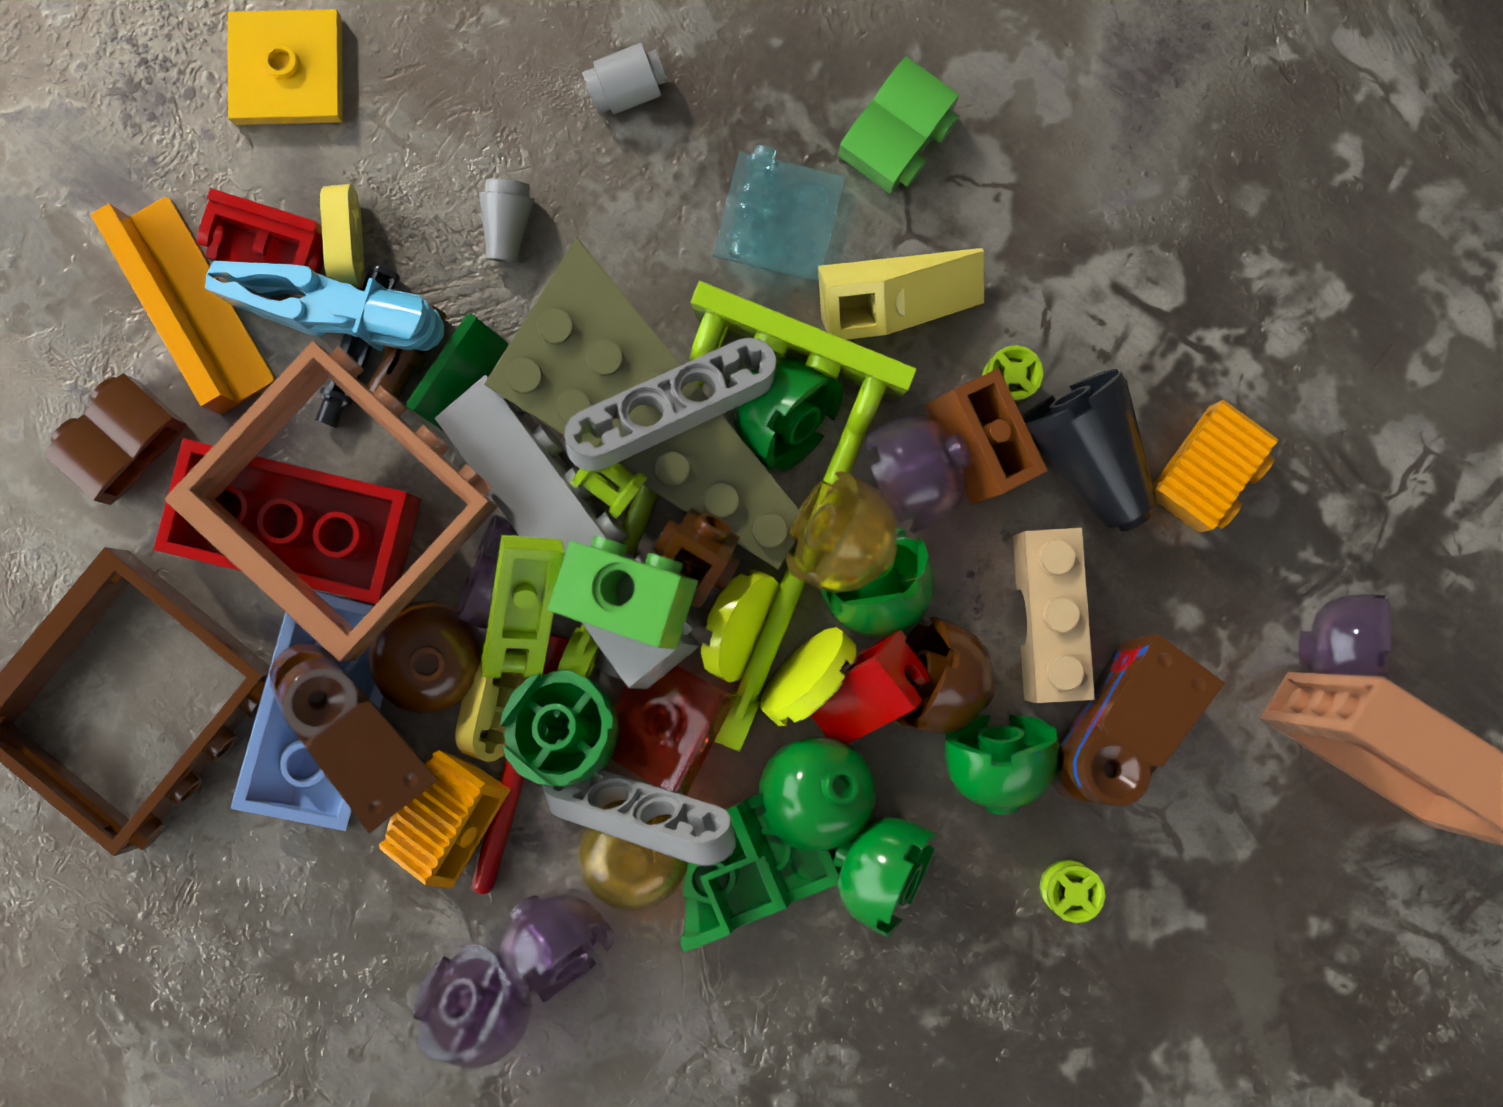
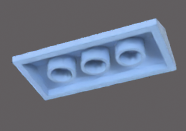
(277, 770)

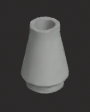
(504, 217)

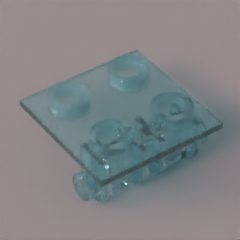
(778, 215)

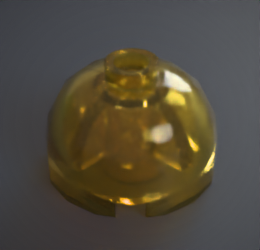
(843, 535)
(625, 872)

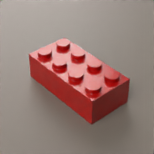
(323, 526)

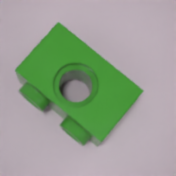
(589, 586)

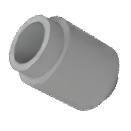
(625, 79)

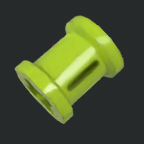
(614, 497)

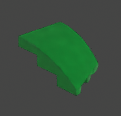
(752, 881)

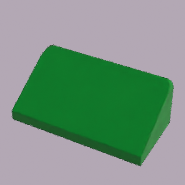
(461, 363)

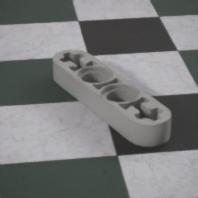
(666, 395)
(693, 834)

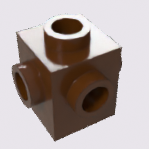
(704, 548)

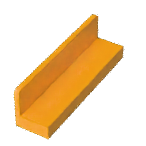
(195, 324)

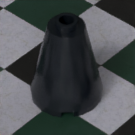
(1097, 448)

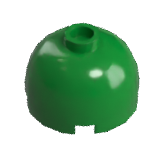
(784, 419)
(893, 598)
(559, 729)
(1002, 763)
(817, 793)
(883, 871)

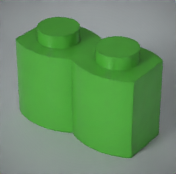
(899, 125)

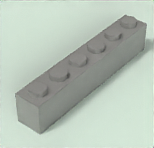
(539, 502)

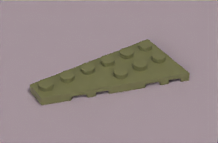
(592, 344)

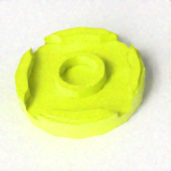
(737, 623)
(808, 677)

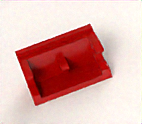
(258, 233)
(873, 690)

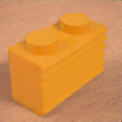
(1214, 467)
(445, 822)

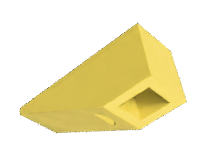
(898, 292)

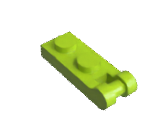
(519, 606)

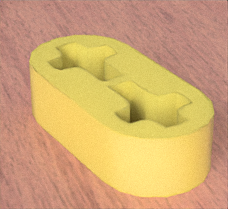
(342, 234)
(483, 711)

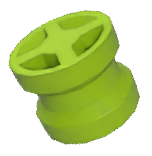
(1020, 368)
(1081, 899)

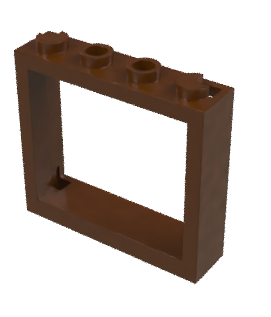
(49, 649)

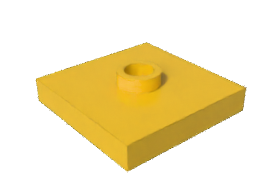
(285, 67)

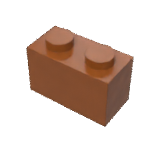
(993, 432)

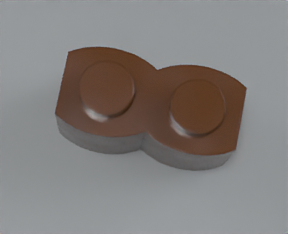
(114, 438)

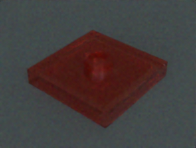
(670, 728)

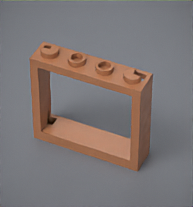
(197, 493)
(1395, 749)

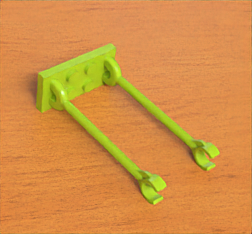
(824, 352)

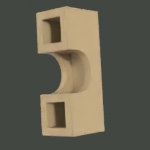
(1058, 632)

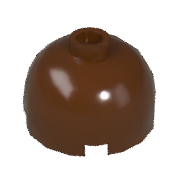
(425, 658)
(958, 675)

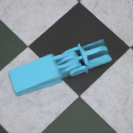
(374, 315)

